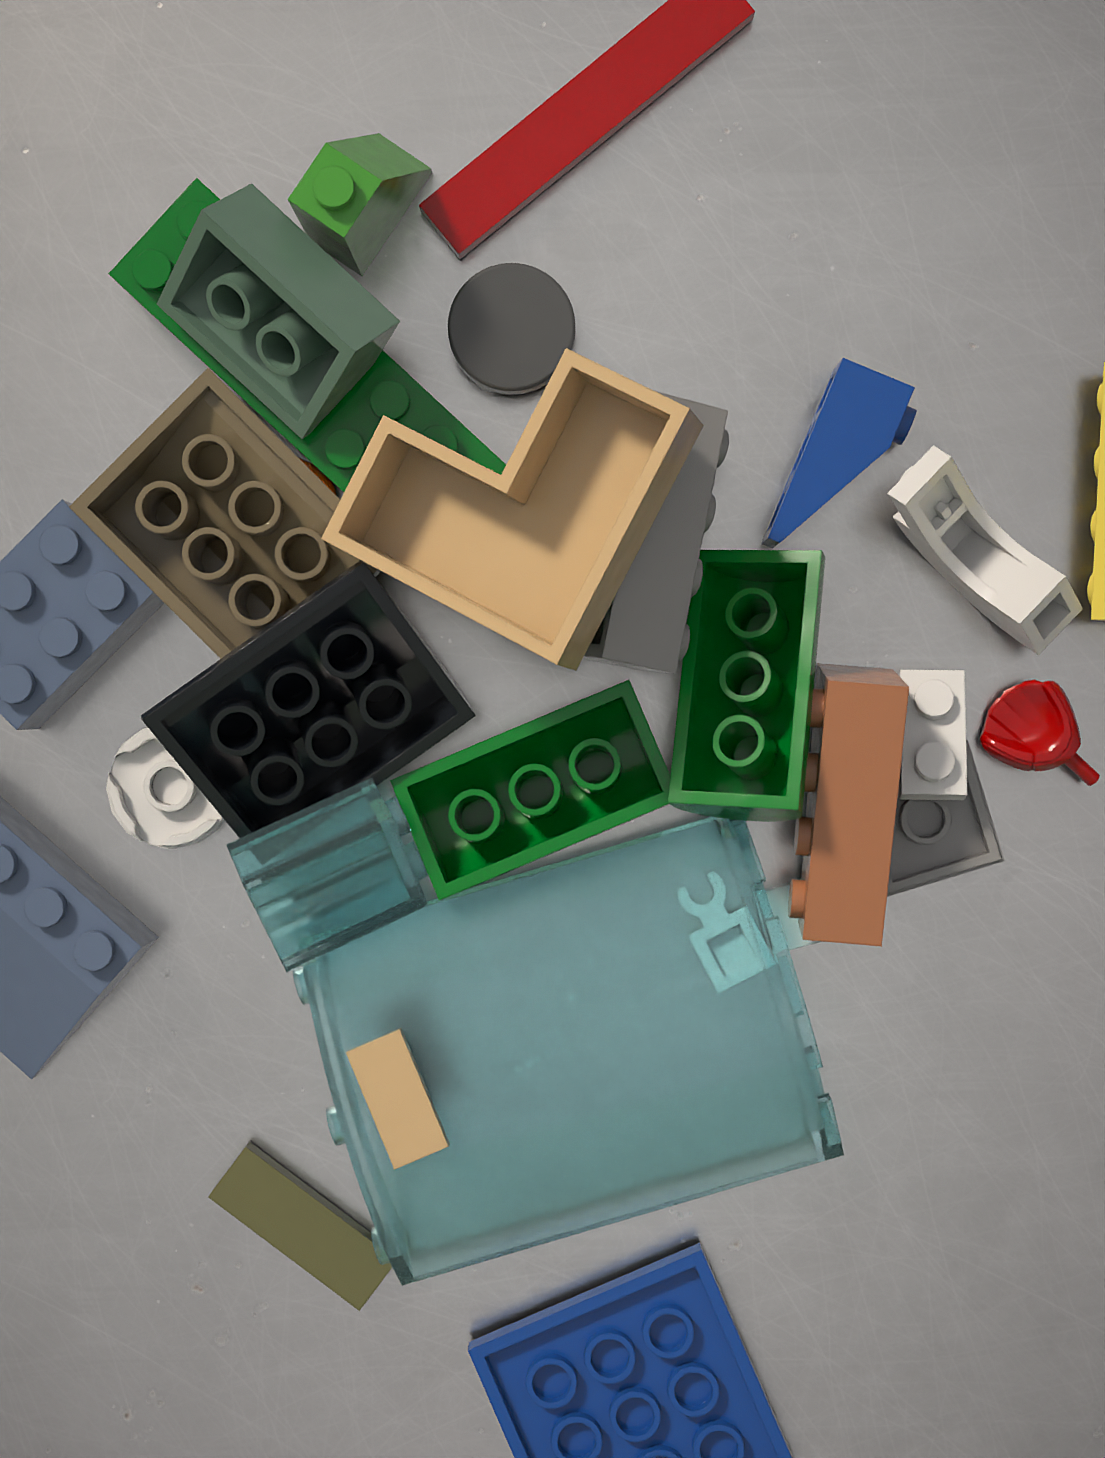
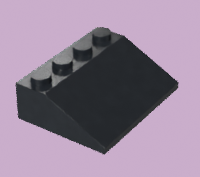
(310, 706)

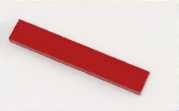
(580, 118)

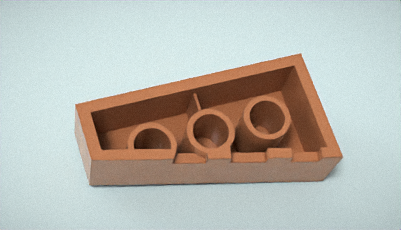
(850, 804)

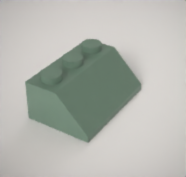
(275, 308)

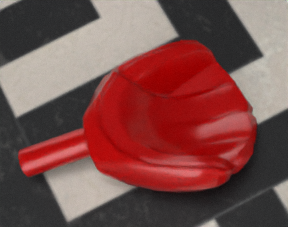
(1035, 730)

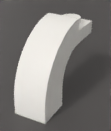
(978, 556)

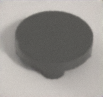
(510, 328)

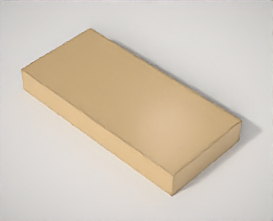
(397, 1098)

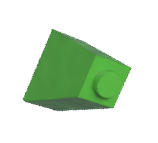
(357, 196)

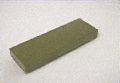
(301, 1225)

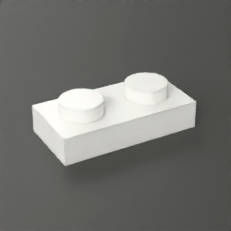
(934, 736)

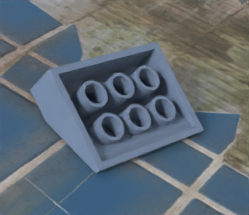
(59, 944)

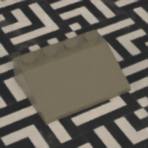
(216, 517)

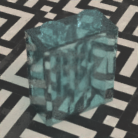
(331, 873)

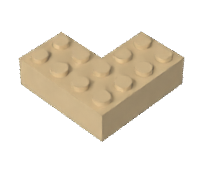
(545, 538)

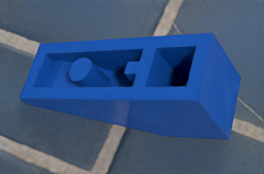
(849, 431)

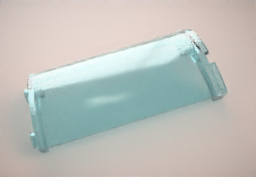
(587, 1044)

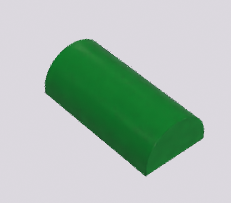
(748, 685)
(534, 790)

